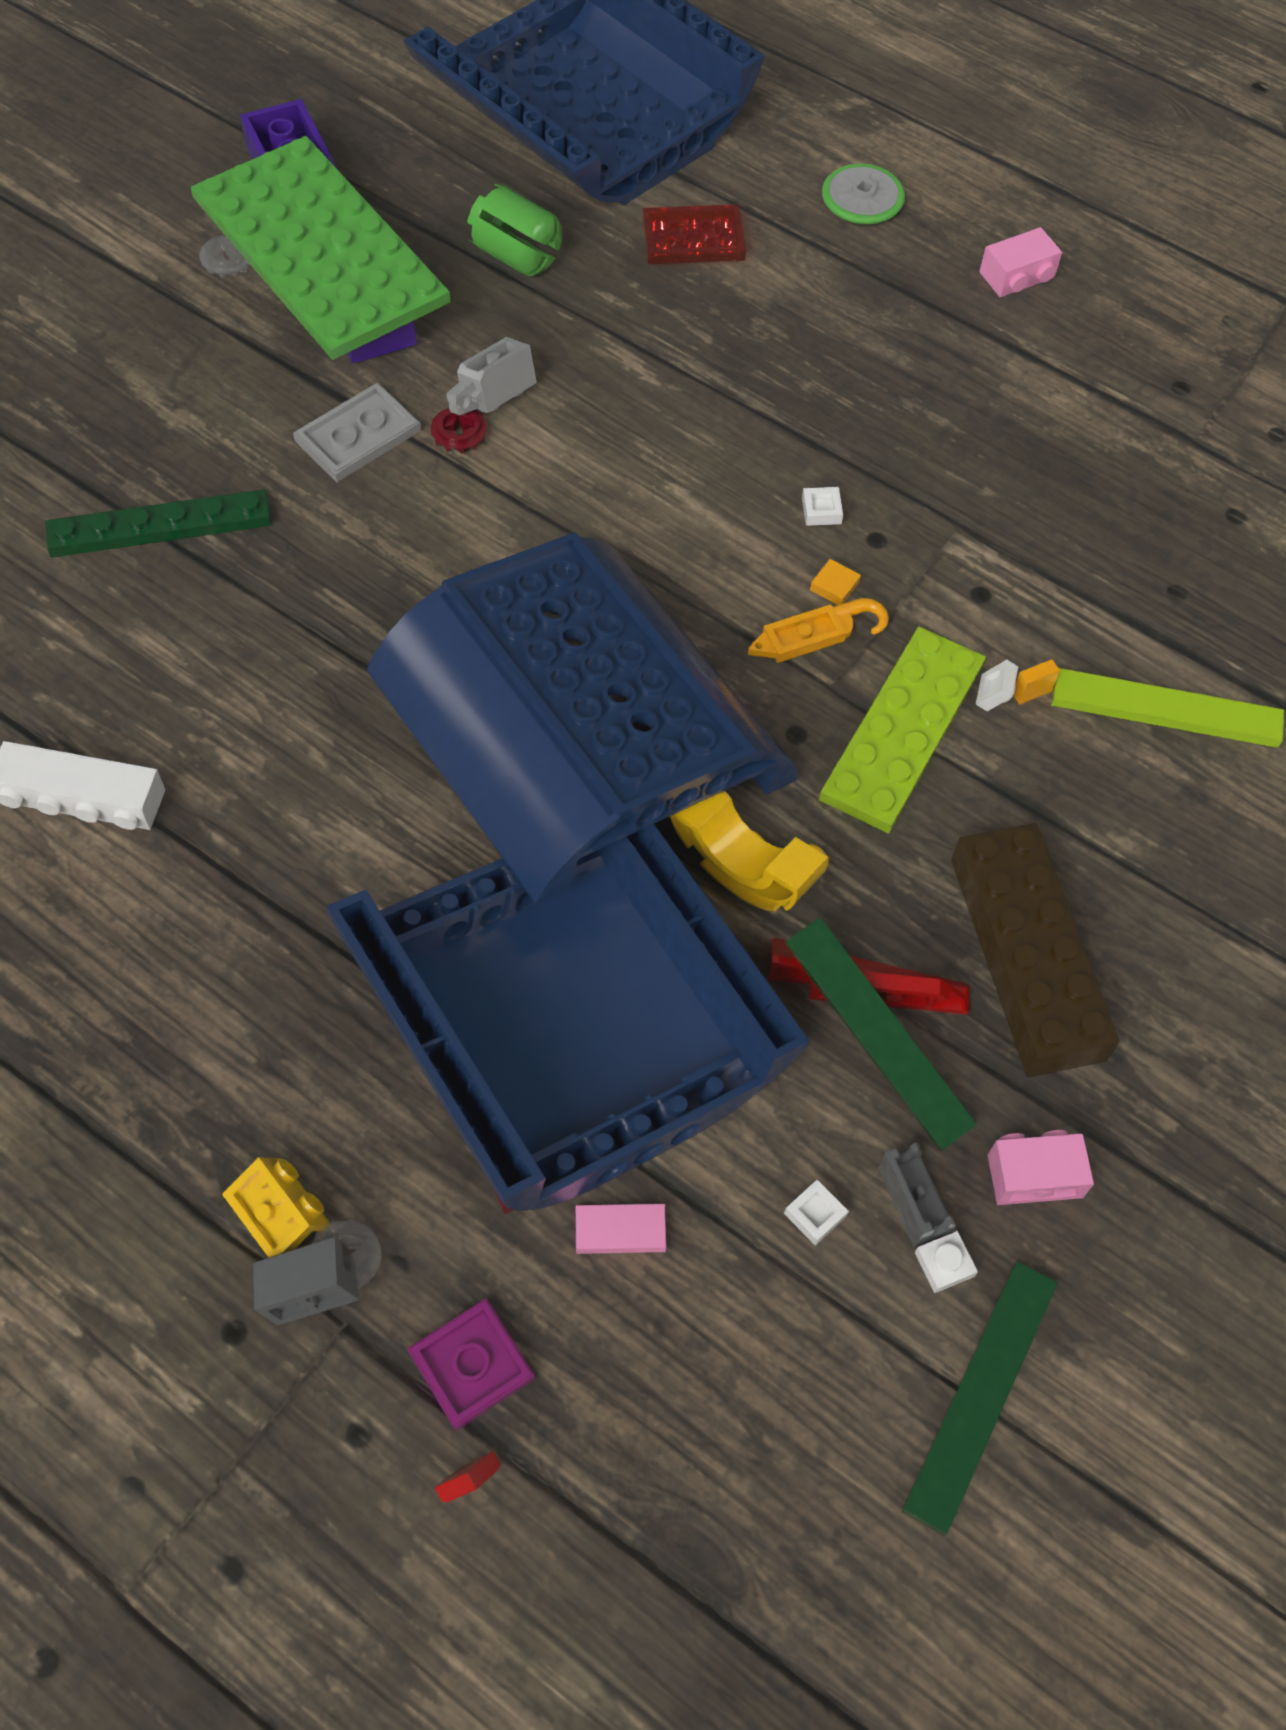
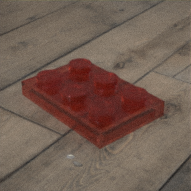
(693, 234)

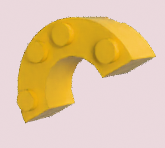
(743, 860)

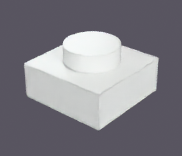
(822, 506)
(997, 685)
(816, 1212)
(946, 1262)

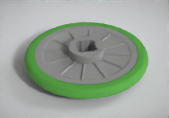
(863, 194)

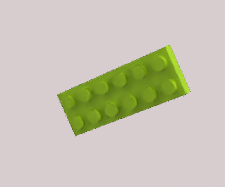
(902, 730)

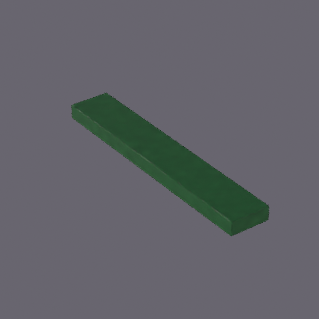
(880, 1034)
(979, 1399)

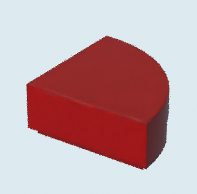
(468, 1477)

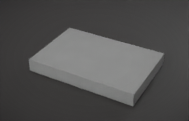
(357, 432)

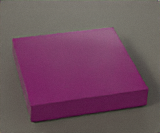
(471, 1364)

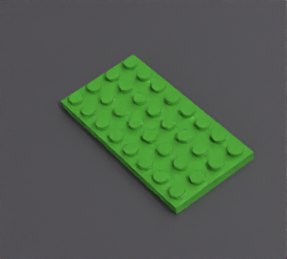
(320, 246)

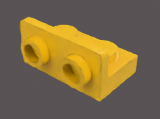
(275, 1205)

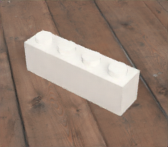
(79, 786)

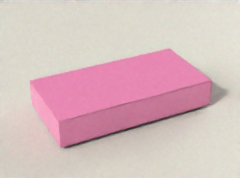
(620, 1228)

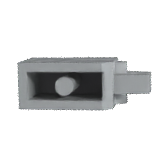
(492, 377)

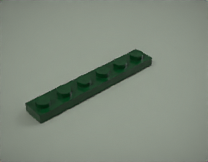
(157, 523)

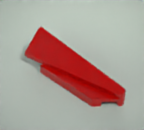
(894, 984)

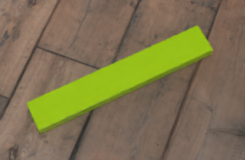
(1168, 708)

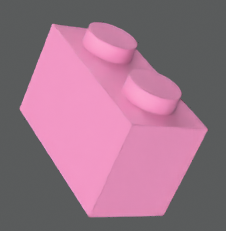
(1020, 262)
(1040, 1168)

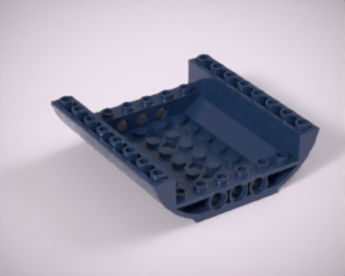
(602, 86)
(530, 720)

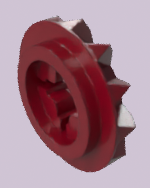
(444, 433)

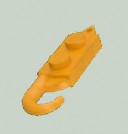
(814, 630)

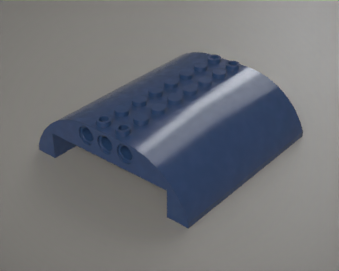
(575, 1023)

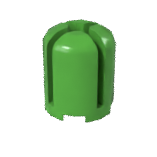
(516, 212)

